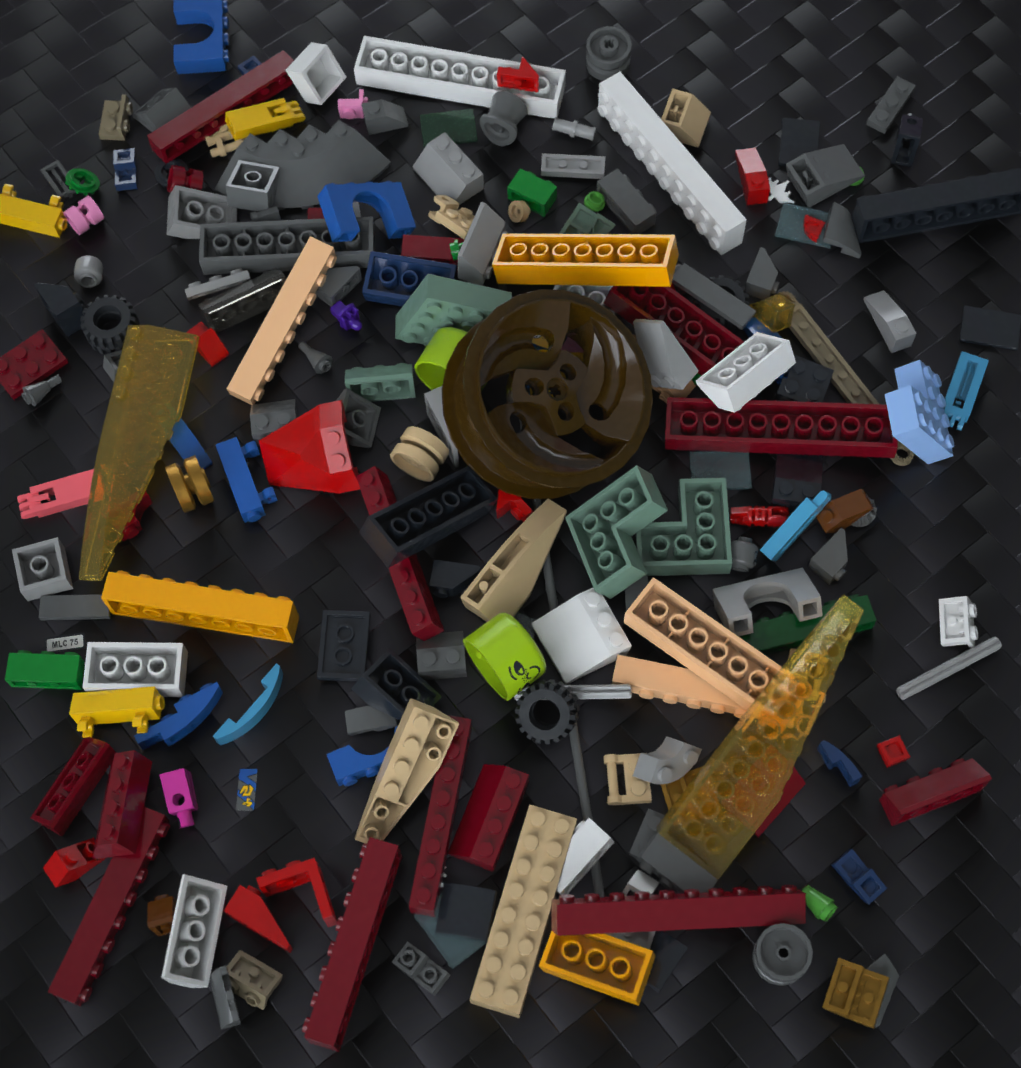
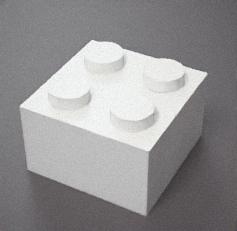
(316, 73)

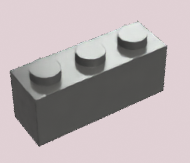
(627, 202)
(673, 866)

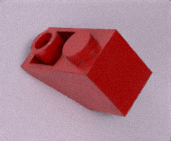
(71, 862)

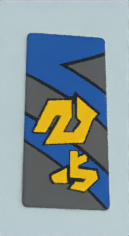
(246, 789)

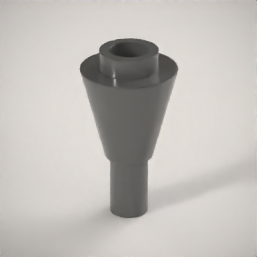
(320, 361)
(36, 392)

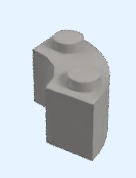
(667, 763)

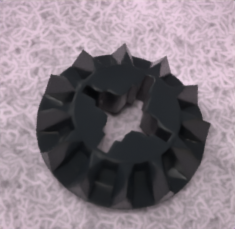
(163, 169)

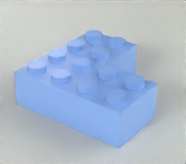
(919, 414)

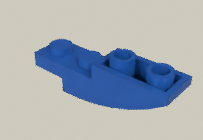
(191, 713)

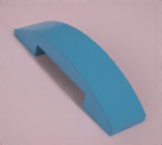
(231, 731)

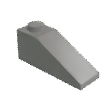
(891, 321)

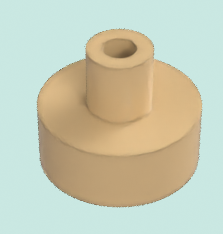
(518, 211)

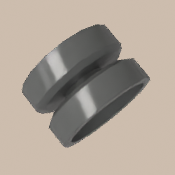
(608, 52)
(771, 965)

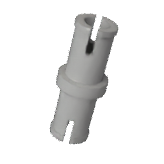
(573, 128)

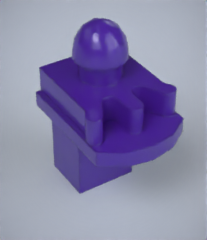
(347, 316)

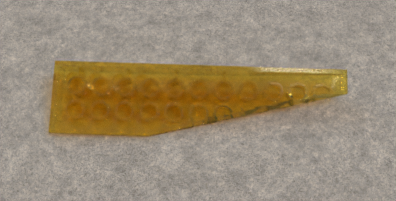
(138, 422)
(758, 755)

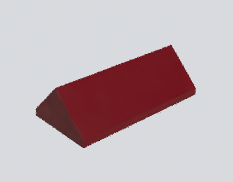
(74, 785)

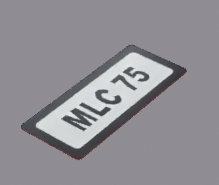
(65, 642)

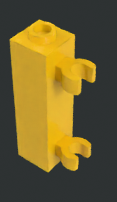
(32, 215)
(116, 706)

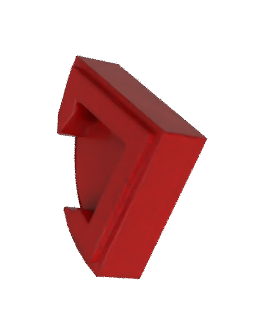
(813, 227)

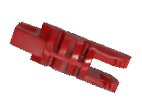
(759, 516)

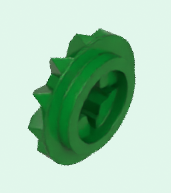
(77, 175)

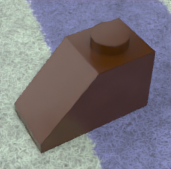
(844, 511)
(161, 914)

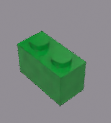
(533, 190)

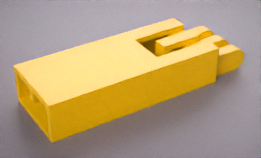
(259, 120)

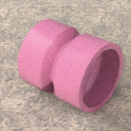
(76, 217)

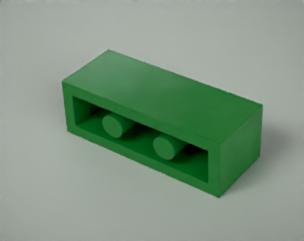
(45, 670)

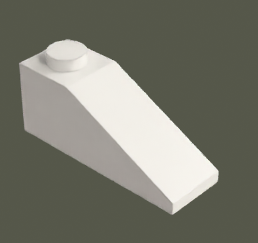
(584, 851)

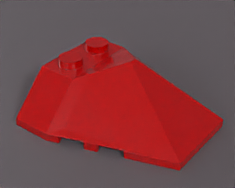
(311, 452)

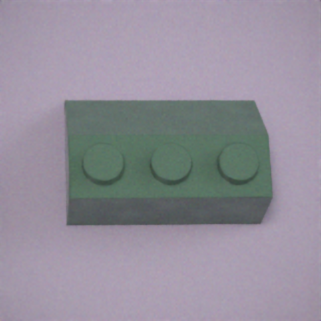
(382, 382)

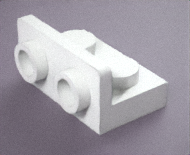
(957, 621)

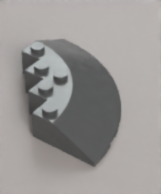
(310, 162)

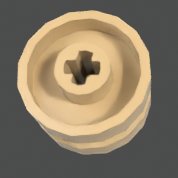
(419, 453)

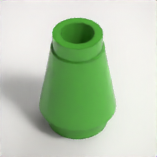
(819, 904)

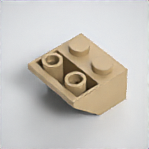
(686, 117)

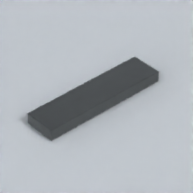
(713, 296)

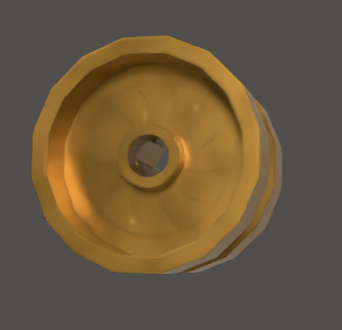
(191, 483)

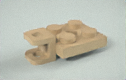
(451, 217)

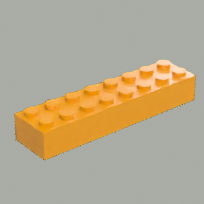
(586, 259)
(201, 606)

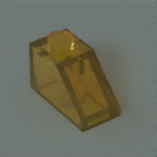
(774, 312)

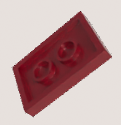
(30, 363)

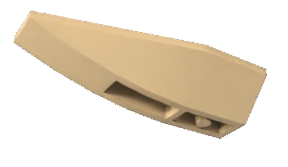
(515, 567)
(406, 768)

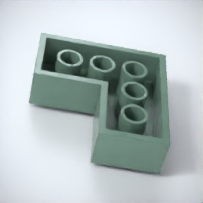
(445, 303)
(605, 528)
(699, 541)

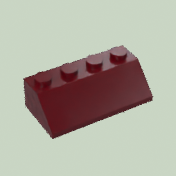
(933, 791)
(122, 805)
(489, 816)

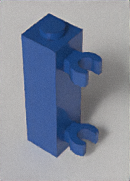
(241, 481)

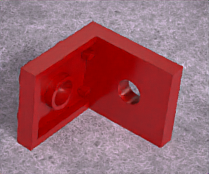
(297, 874)

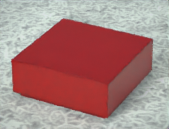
(893, 751)

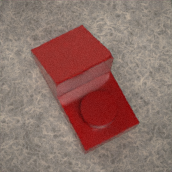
(522, 79)
(209, 344)
(516, 504)

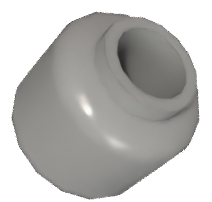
(88, 271)

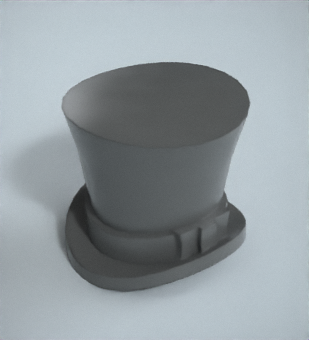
(503, 118)

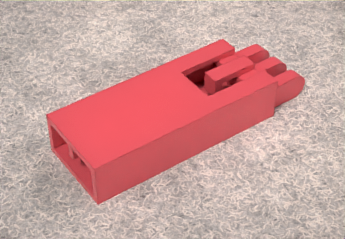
(69, 493)

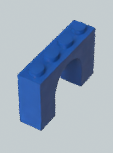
(211, 53)
(385, 197)

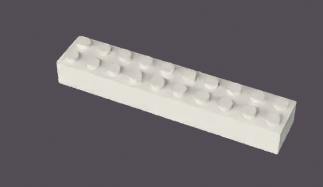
(451, 75)
(671, 164)

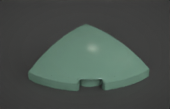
(586, 222)

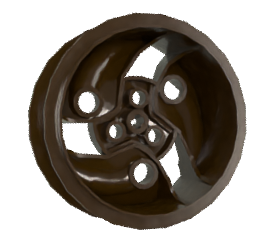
(537, 459)

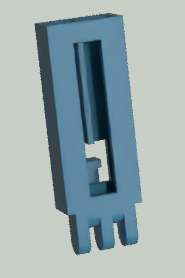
(964, 386)
(795, 525)

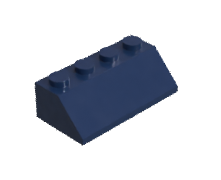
(394, 277)

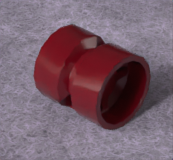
(180, 177)

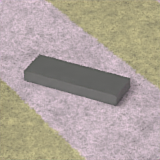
(73, 607)

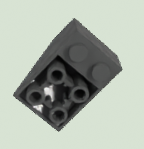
(823, 173)

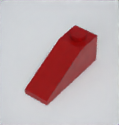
(752, 176)
(251, 911)

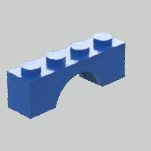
(350, 765)

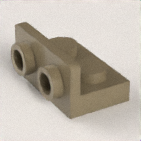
(115, 119)
(252, 979)

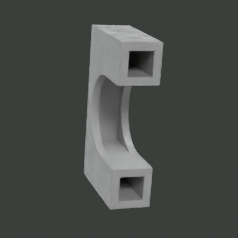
(788, 587)

